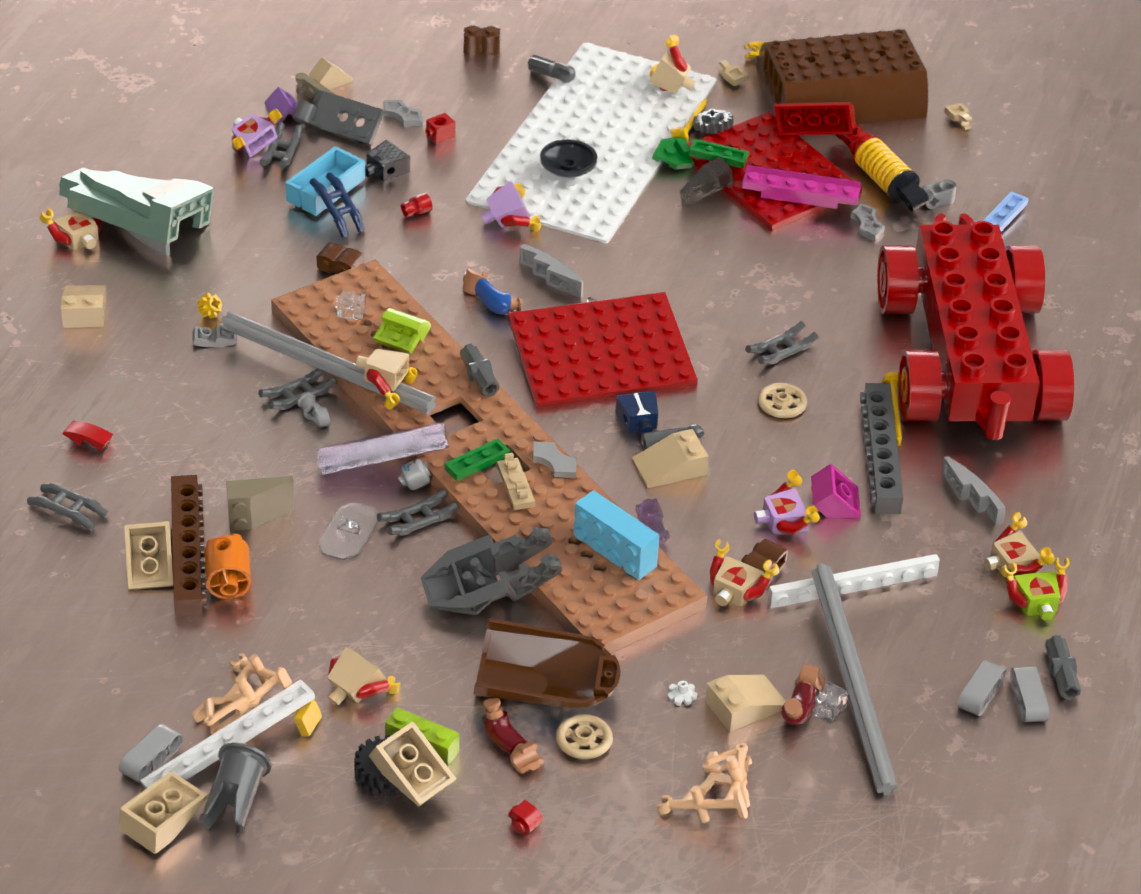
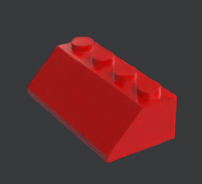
(815, 118)

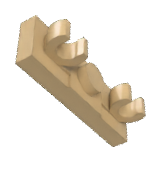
(515, 482)

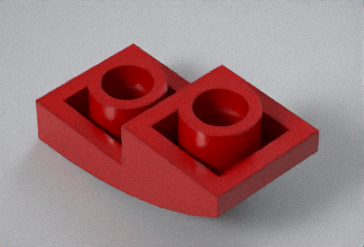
(83, 431)

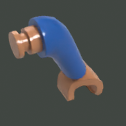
(493, 299)

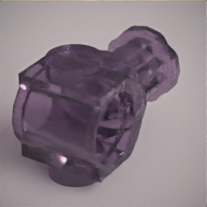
(651, 515)

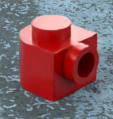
(525, 817)

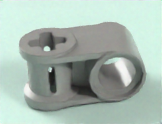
(940, 193)

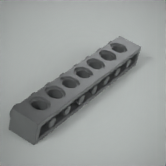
(881, 448)

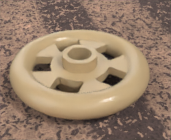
(782, 400)
(584, 736)

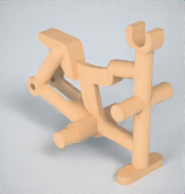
(217, 707)
(736, 796)

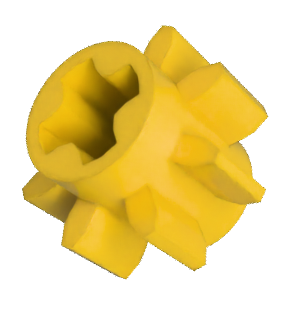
(209, 305)

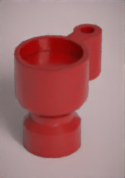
(418, 204)

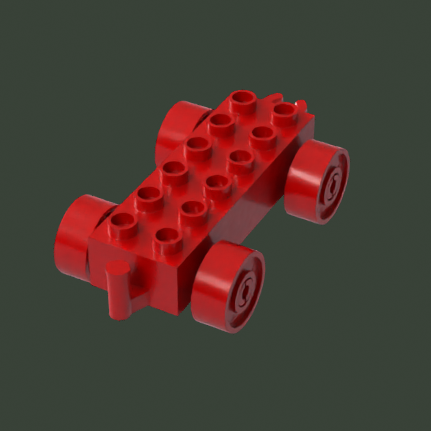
(976, 328)

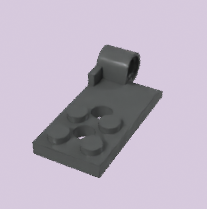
(326, 112)

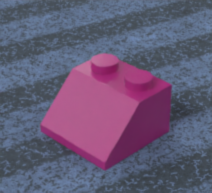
(835, 494)

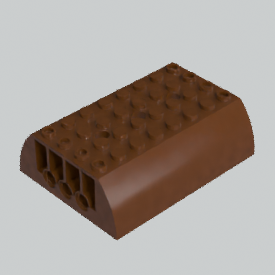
(870, 70)

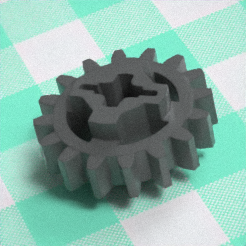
(713, 121)

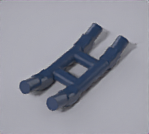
(337, 213)

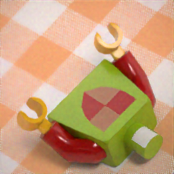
(1037, 592)

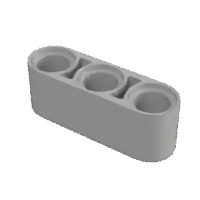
(981, 687)
(1029, 694)
(150, 752)

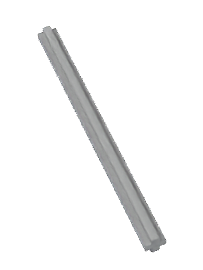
(320, 359)
(854, 680)

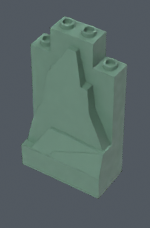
(138, 203)

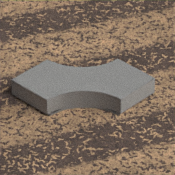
(405, 114)
(869, 226)
(560, 464)

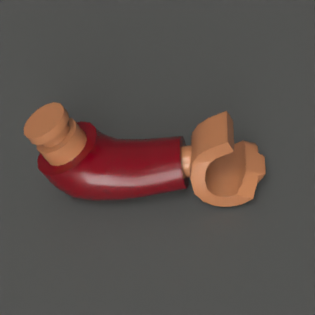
(800, 706)
(502, 733)

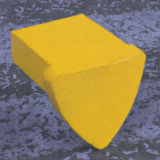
(307, 718)

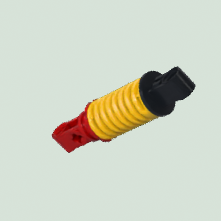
(885, 168)

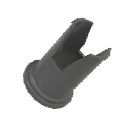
(235, 783)

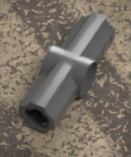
(479, 370)
(1062, 667)

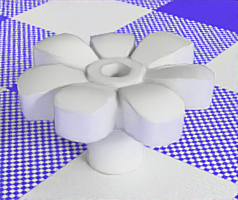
(682, 693)

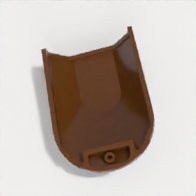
(545, 666)

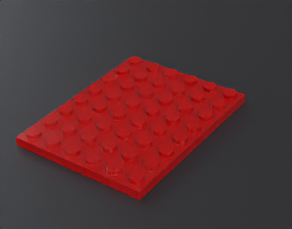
(771, 151)
(601, 349)

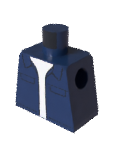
(638, 411)

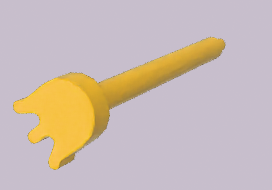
(684, 133)
(892, 379)

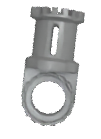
(313, 410)

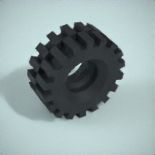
(368, 774)

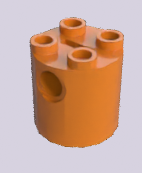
(227, 566)

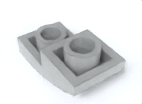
(213, 338)

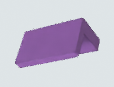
(282, 102)

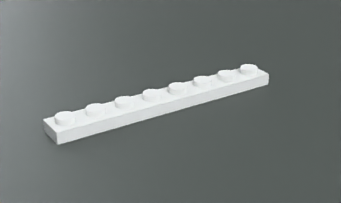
(857, 580)
(238, 732)

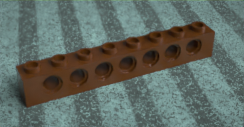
(186, 546)

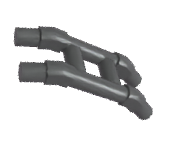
(291, 145)
(786, 338)
(304, 383)
(424, 507)
(71, 512)

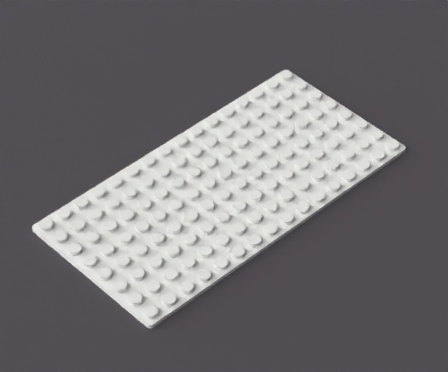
(616, 115)

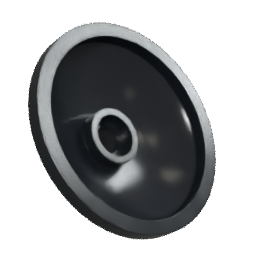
(568, 158)

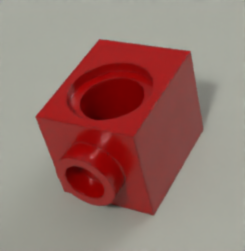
(440, 128)

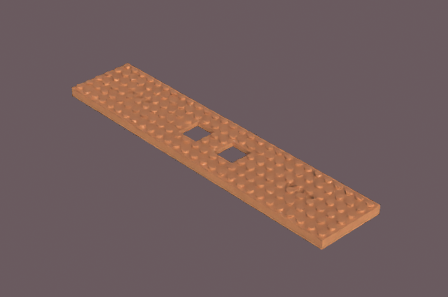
(584, 601)

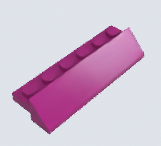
(801, 187)

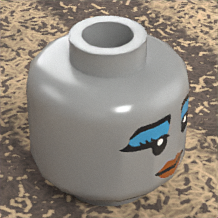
(415, 474)

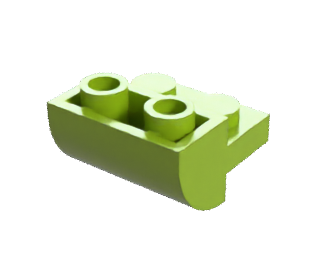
(401, 331)

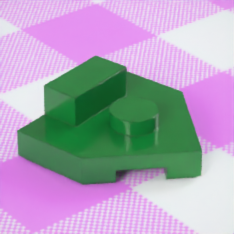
(674, 152)

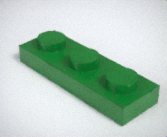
(712, 151)
(476, 460)

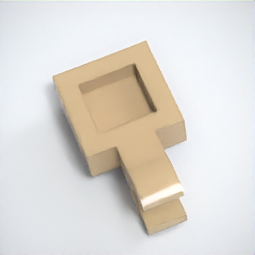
(734, 74)
(959, 113)

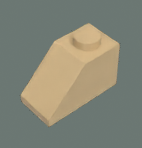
(329, 74)

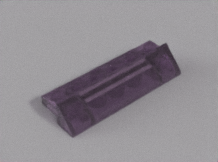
(382, 448)

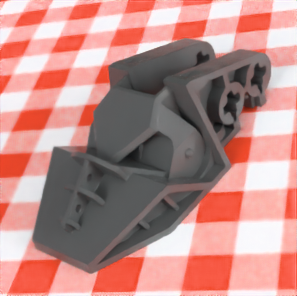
(467, 579)

